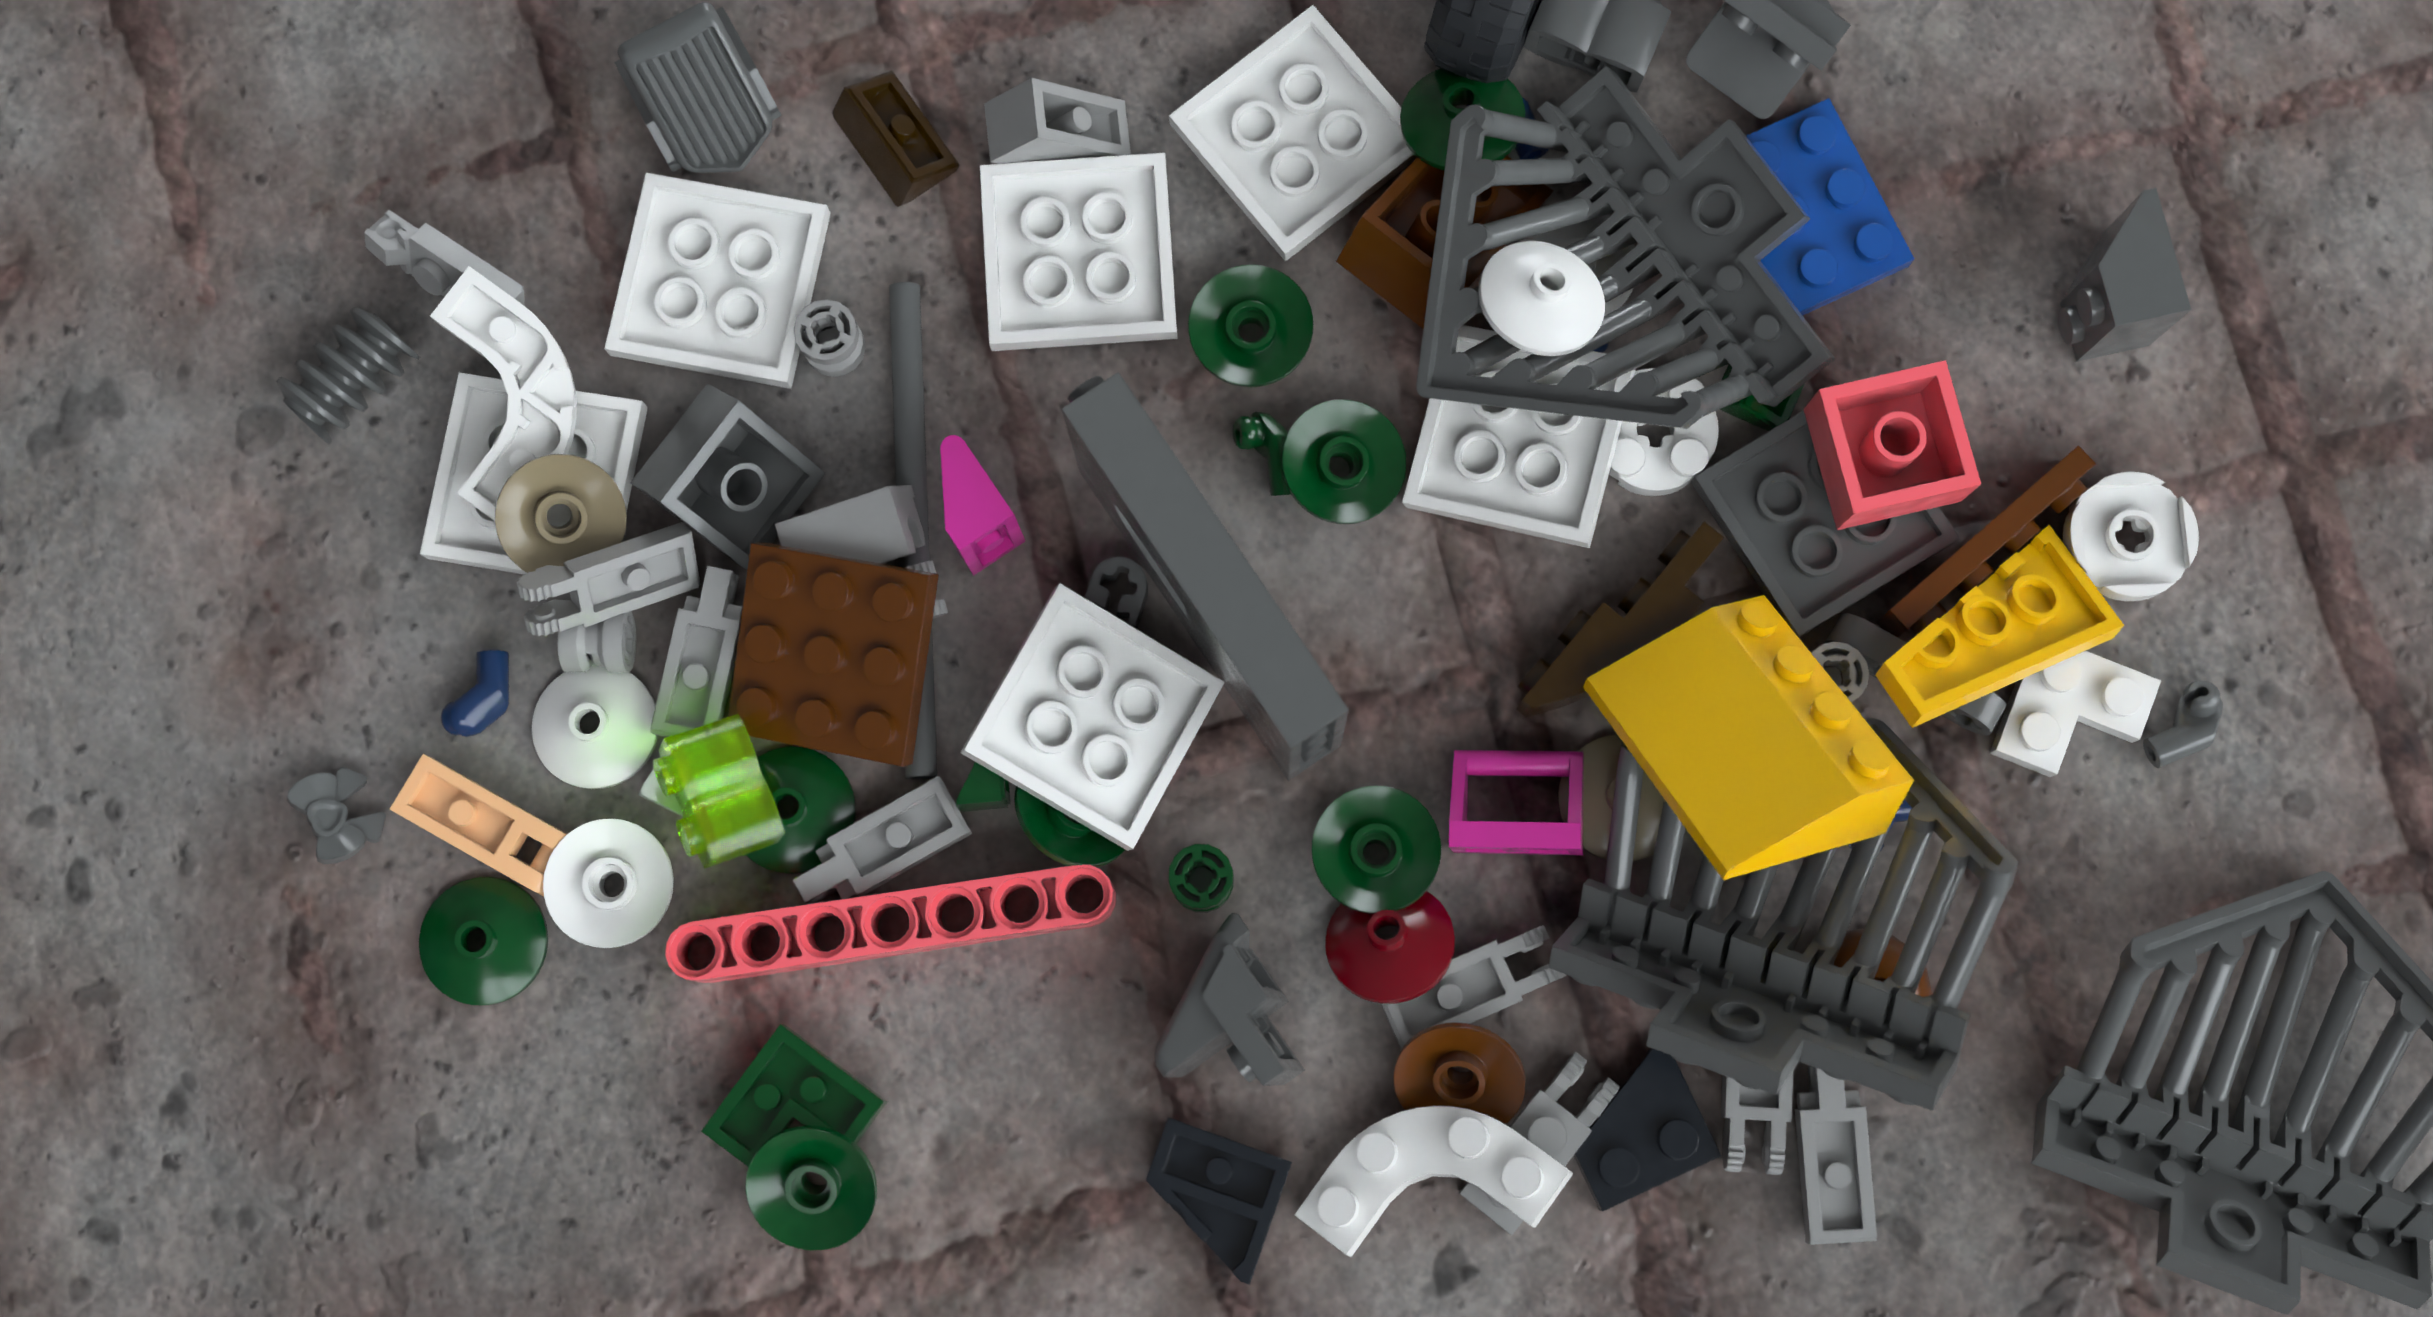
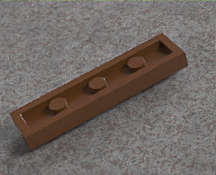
(2009, 529)

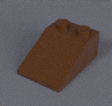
(1397, 235)

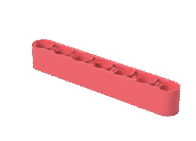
(861, 917)

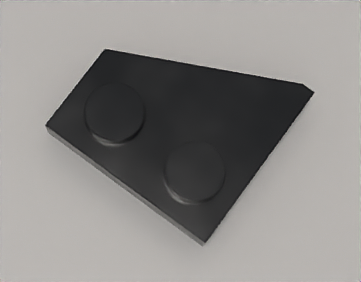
(1645, 1134)
(1220, 1191)

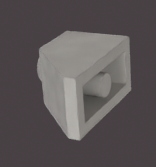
(1054, 123)

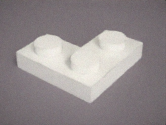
(2077, 689)

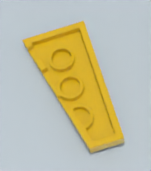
(2007, 628)

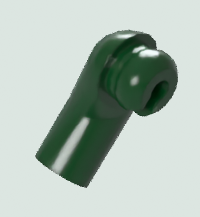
(1267, 437)

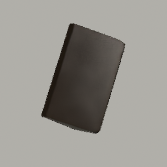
(893, 137)

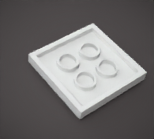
(1296, 132)
(1078, 252)
(717, 280)
(1514, 465)
(459, 533)
(1093, 717)

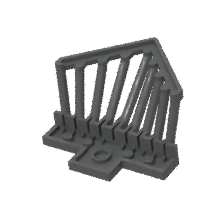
(1694, 222)
(1757, 1003)
(2225, 1196)

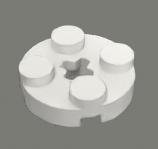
(1673, 464)
(2152, 509)

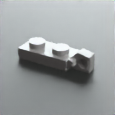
(430, 256)
(700, 657)
(885, 844)
(1834, 1163)

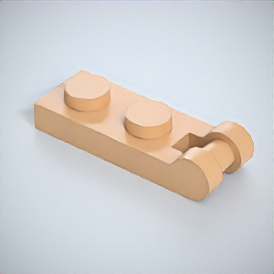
(476, 821)

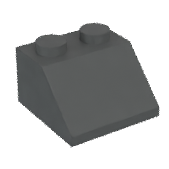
(2126, 287)
(727, 475)

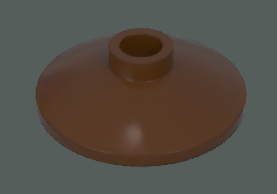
(1427, 1079)

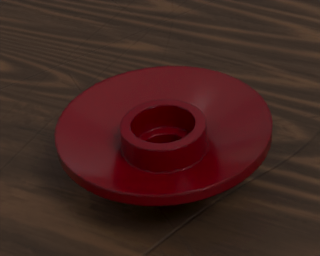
(1395, 967)

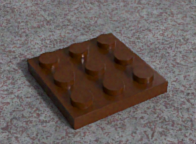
(833, 652)

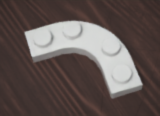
(533, 373)
(1424, 1145)

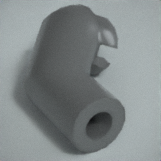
(2193, 725)

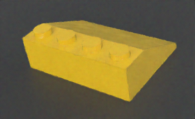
(1750, 739)

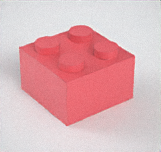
(1891, 445)

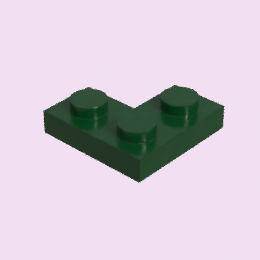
(787, 1084)

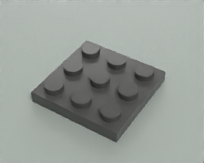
(1784, 531)

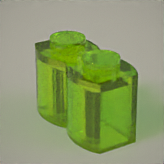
(719, 792)

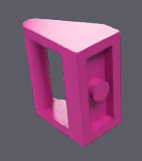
(974, 510)
(1516, 837)

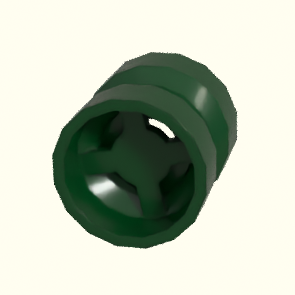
(1204, 887)

